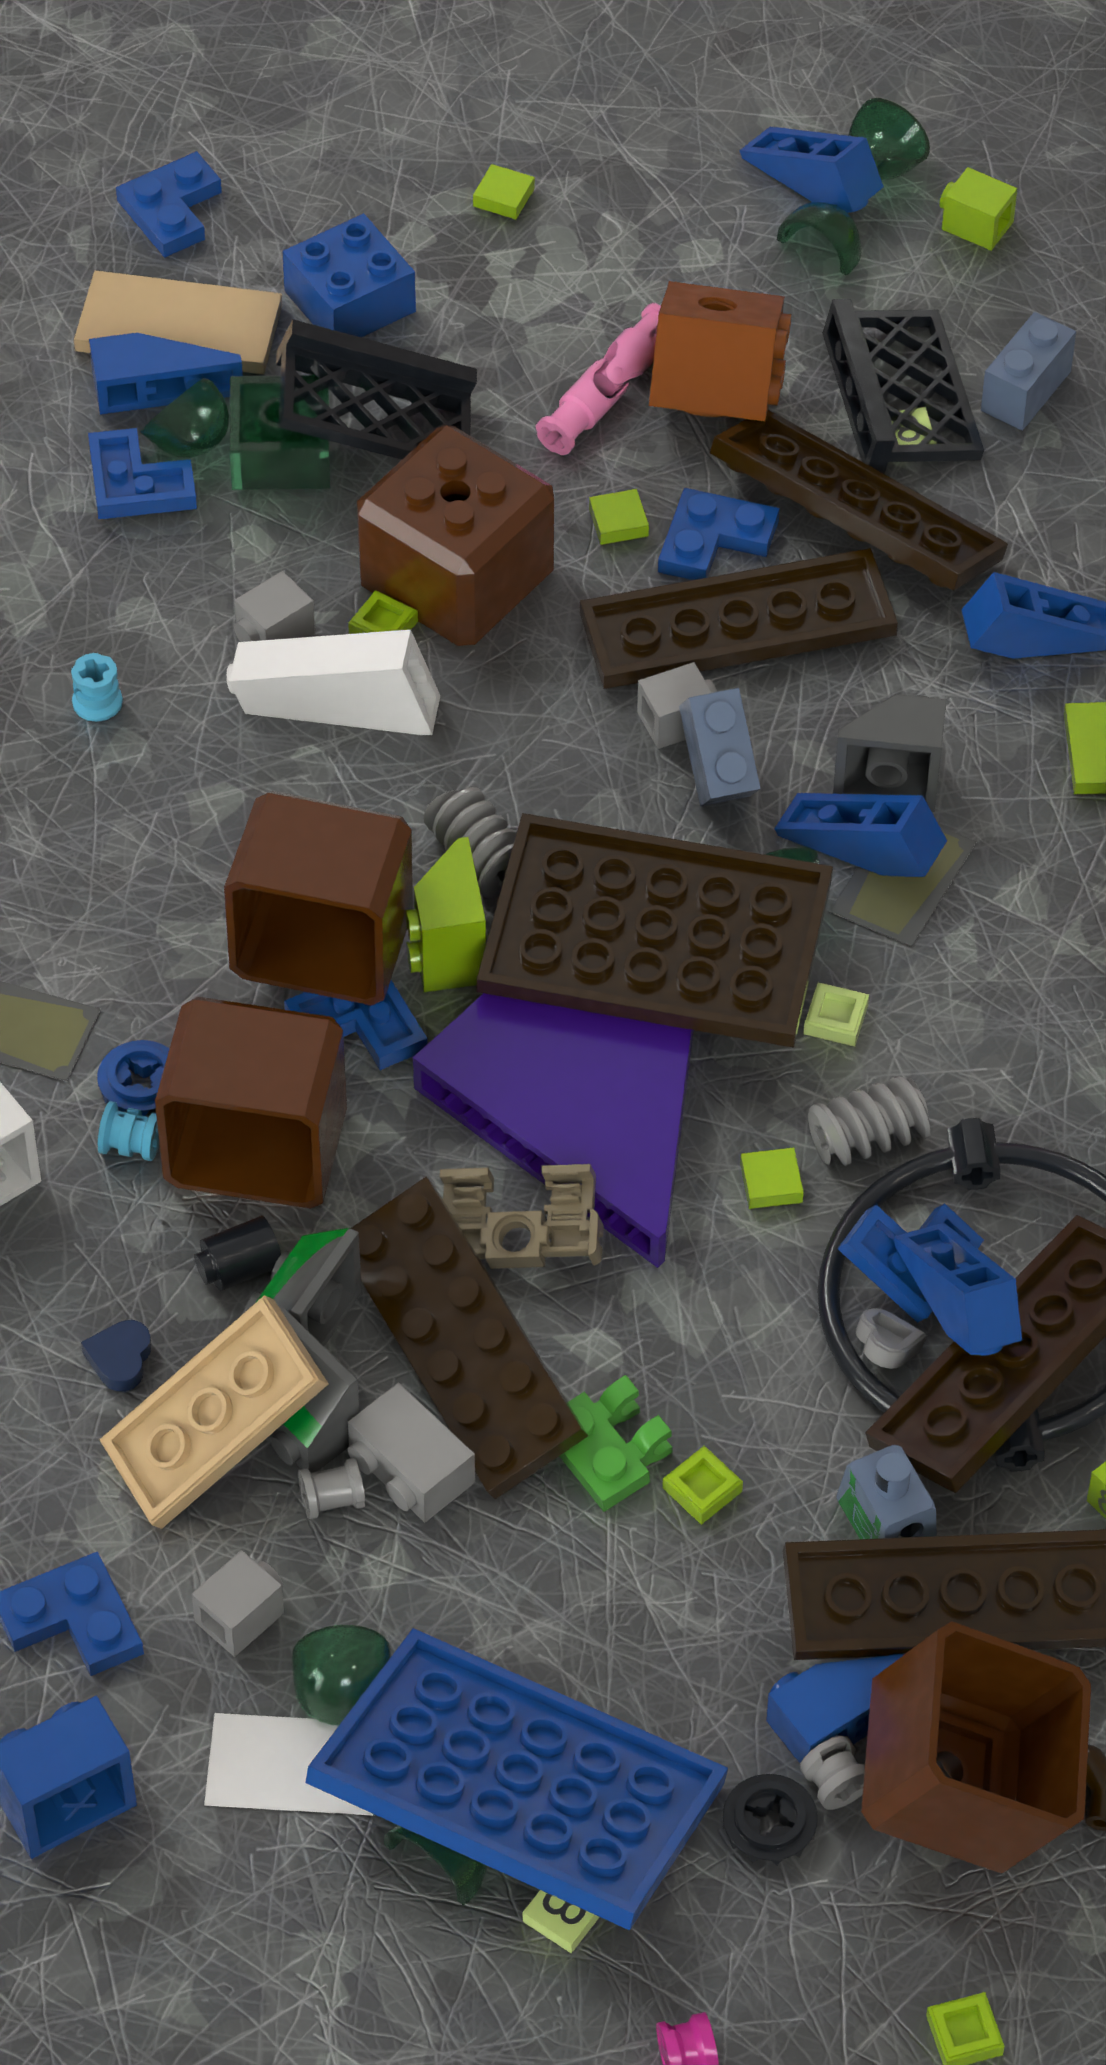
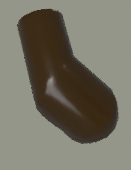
(1097, 1784)

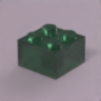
(269, 455)

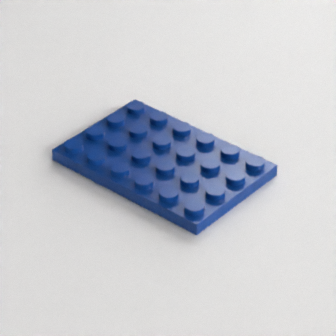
(518, 1777)

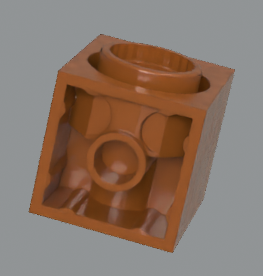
(719, 351)

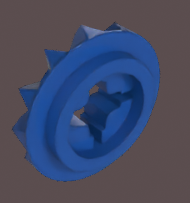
(115, 1079)

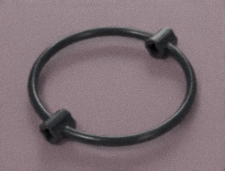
(975, 1164)

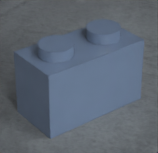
(1028, 371)
(719, 747)

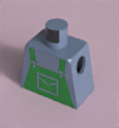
(886, 1497)

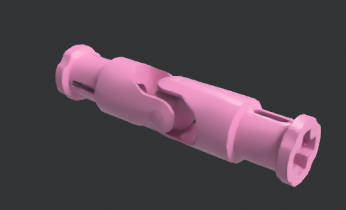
(586, 400)

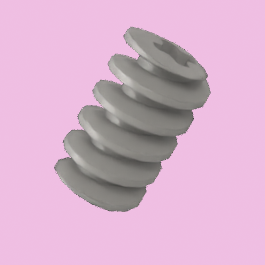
(468, 815)
(867, 1119)

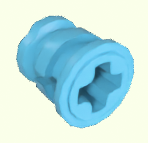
(96, 688)
(128, 1132)

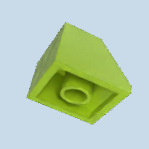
(447, 922)

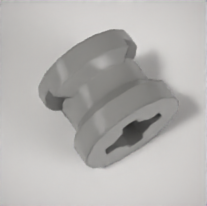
(835, 1772)

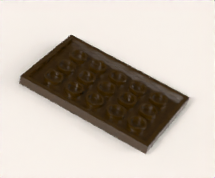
(656, 930)

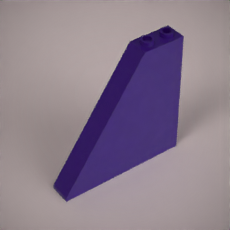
(569, 1092)

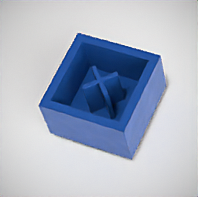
(349, 279)
(64, 1776)

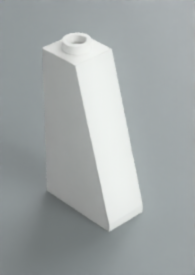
(338, 680)

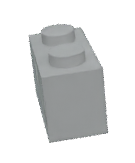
(410, 1453)

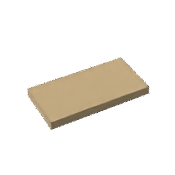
(183, 312)
(213, 1412)

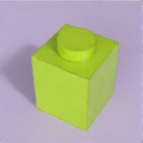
(978, 208)

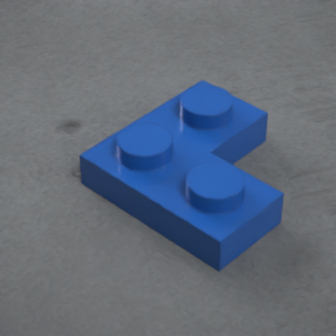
(162, 202)
(133, 488)
(714, 521)
(385, 1028)
(873, 1251)
(77, 1600)

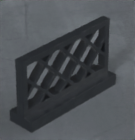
(380, 372)
(866, 387)

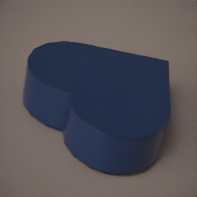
(119, 1354)

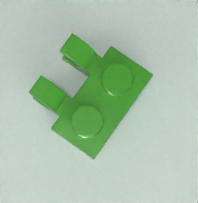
(603, 1460)

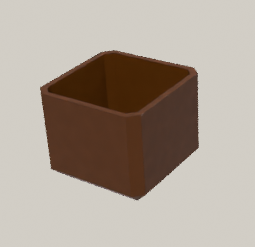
(456, 534)
(319, 897)
(252, 1102)
(1002, 1727)

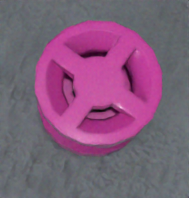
(687, 2042)

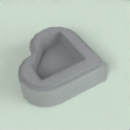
(888, 1338)

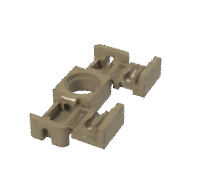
(565, 1223)

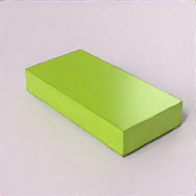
(1087, 746)

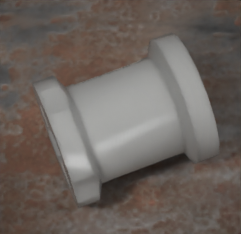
(331, 1488)

